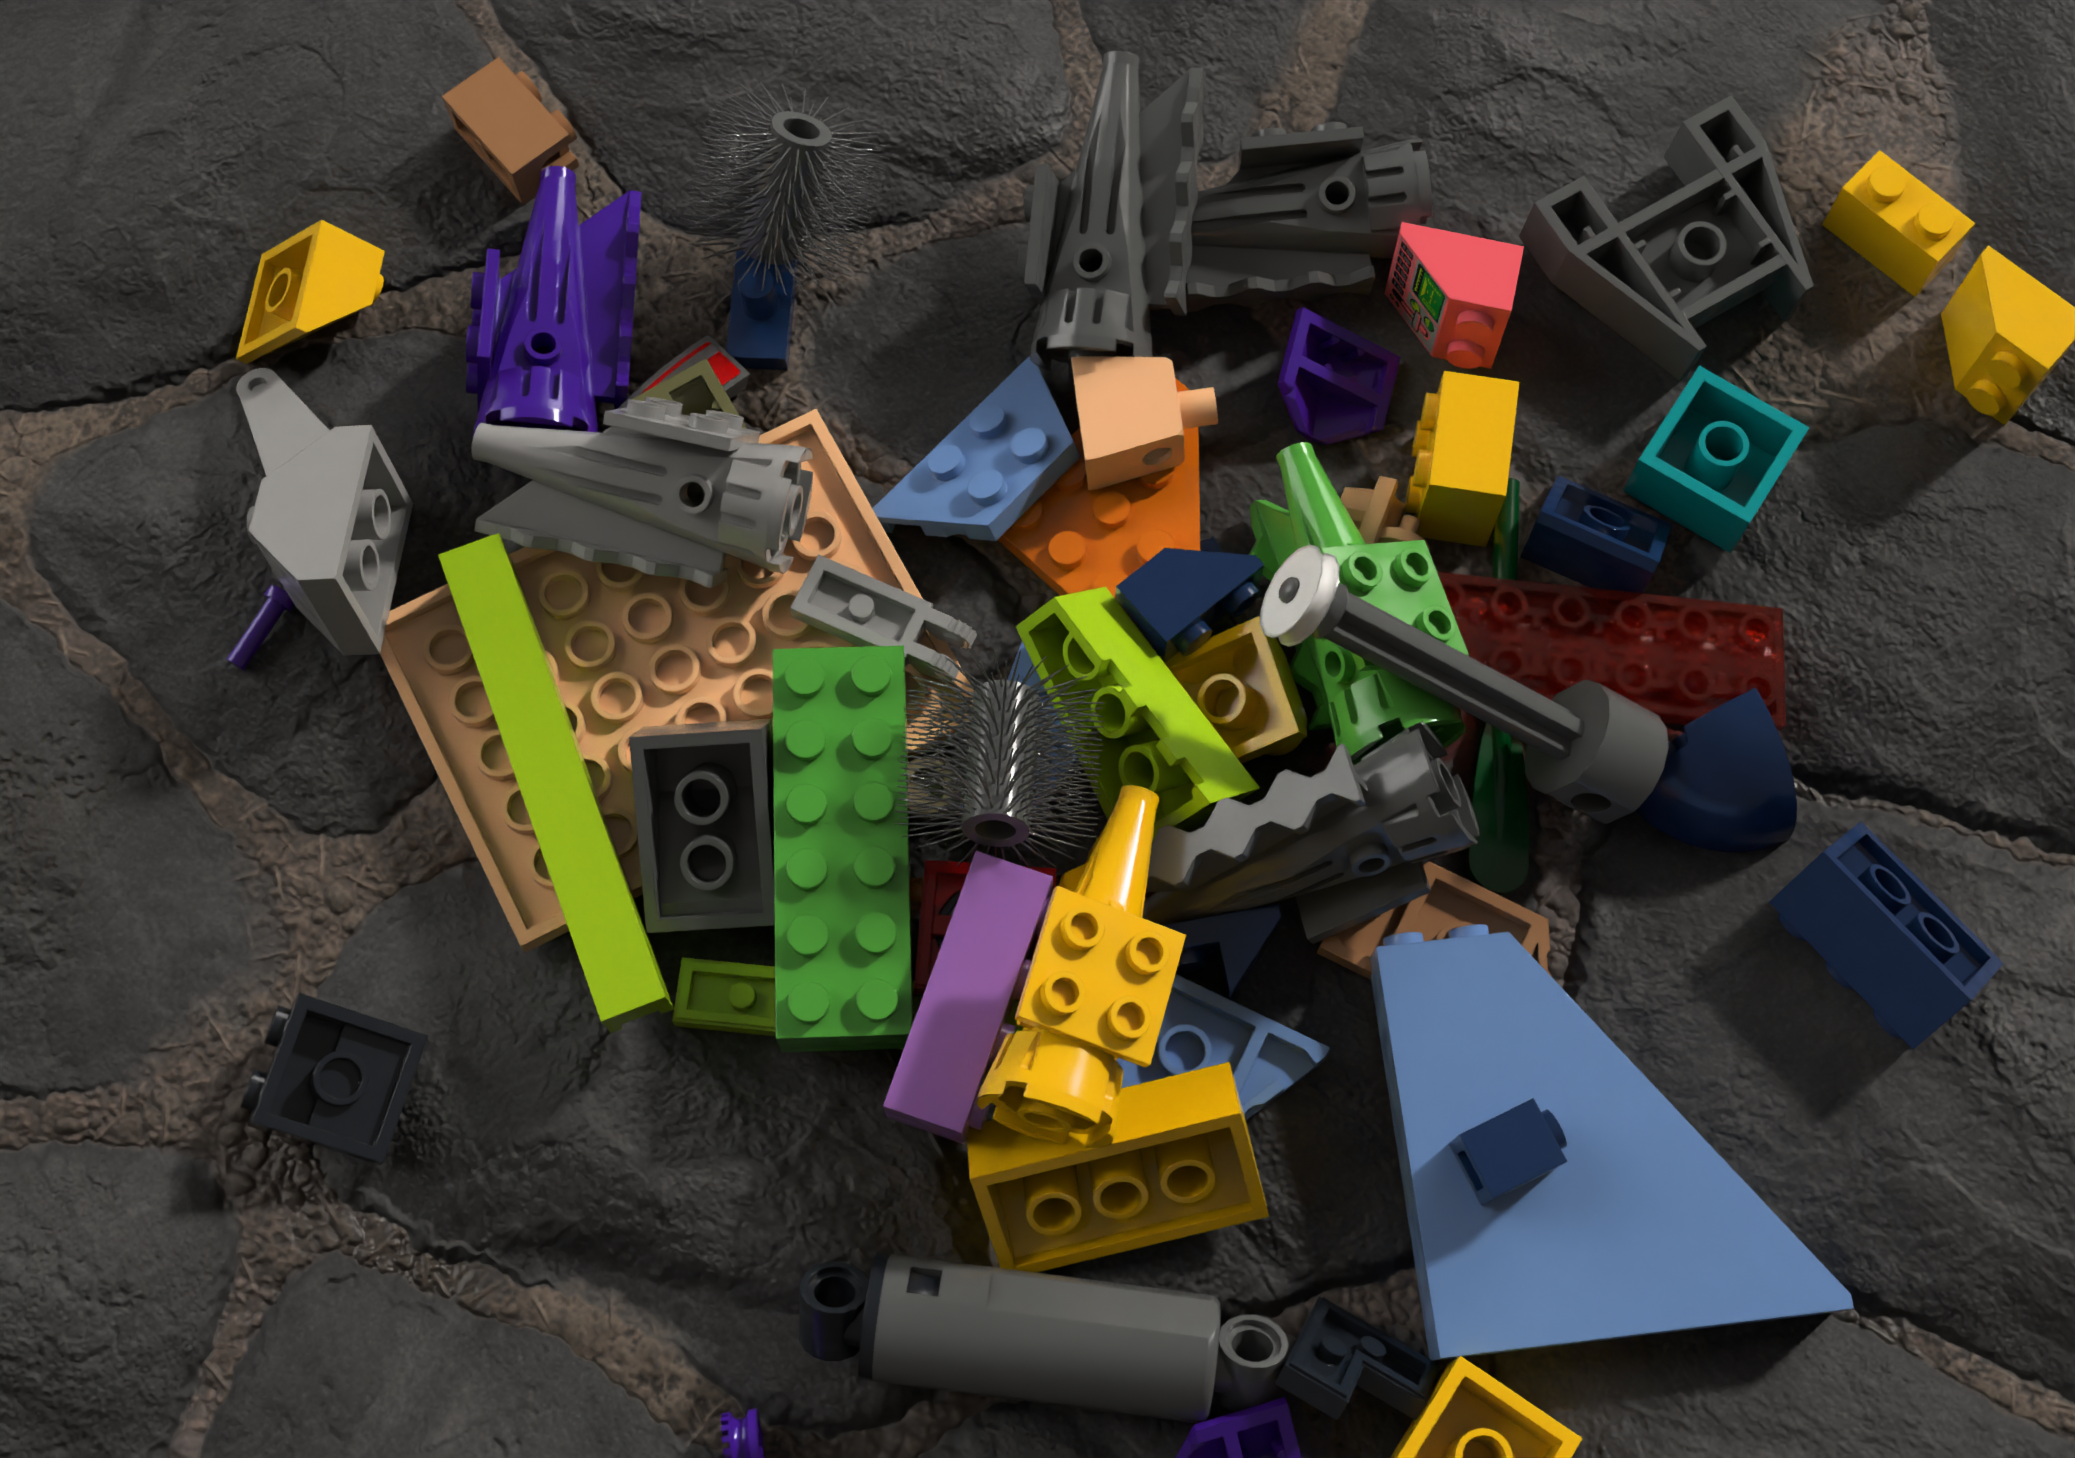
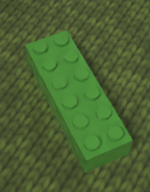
(838, 850)

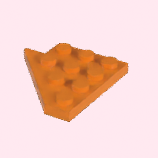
(1103, 535)

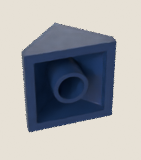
(1596, 539)

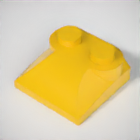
(1245, 691)

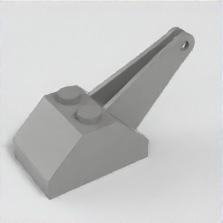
(326, 514)

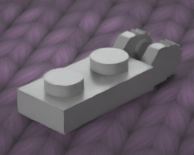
(877, 615)

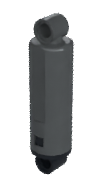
(1039, 1337)

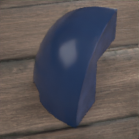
(1726, 781)

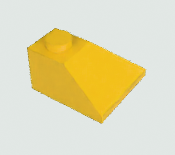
(309, 286)

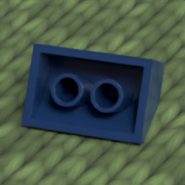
(1886, 936)

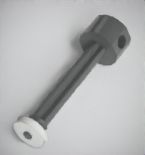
(1581, 745)

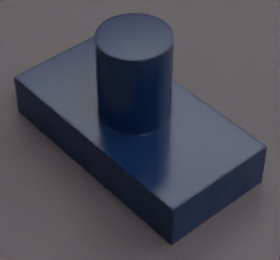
(761, 319)

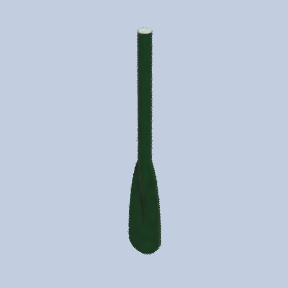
(1498, 776)

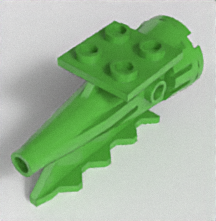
(1350, 693)

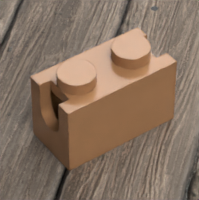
(510, 127)

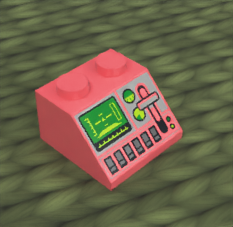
(1454, 291)

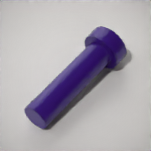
(262, 624)

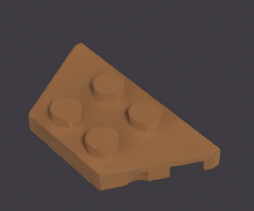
(1449, 905)

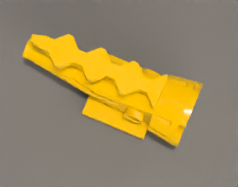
(1089, 991)

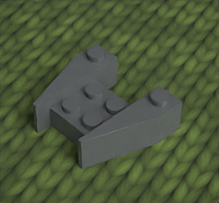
(1683, 254)

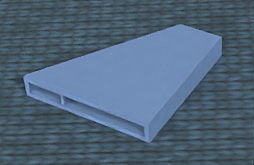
(1616, 1242)

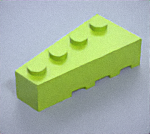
(1150, 723)

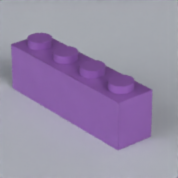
(969, 998)

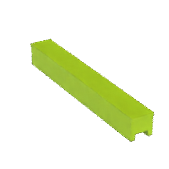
(555, 784)

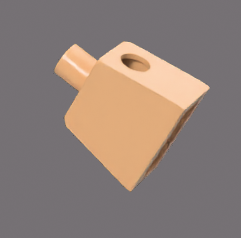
(1134, 416)

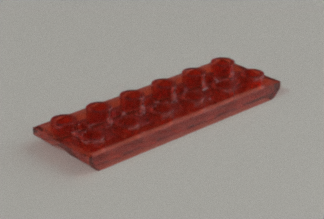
(1650, 648)

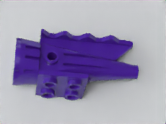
(562, 320)

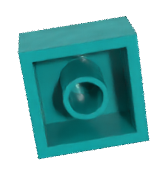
(1714, 459)

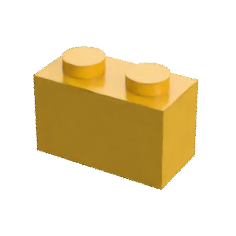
(1897, 223)

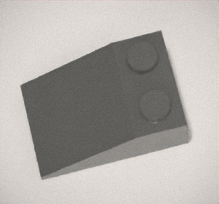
(705, 824)

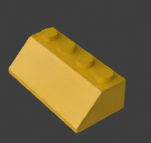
(1170, 1173)

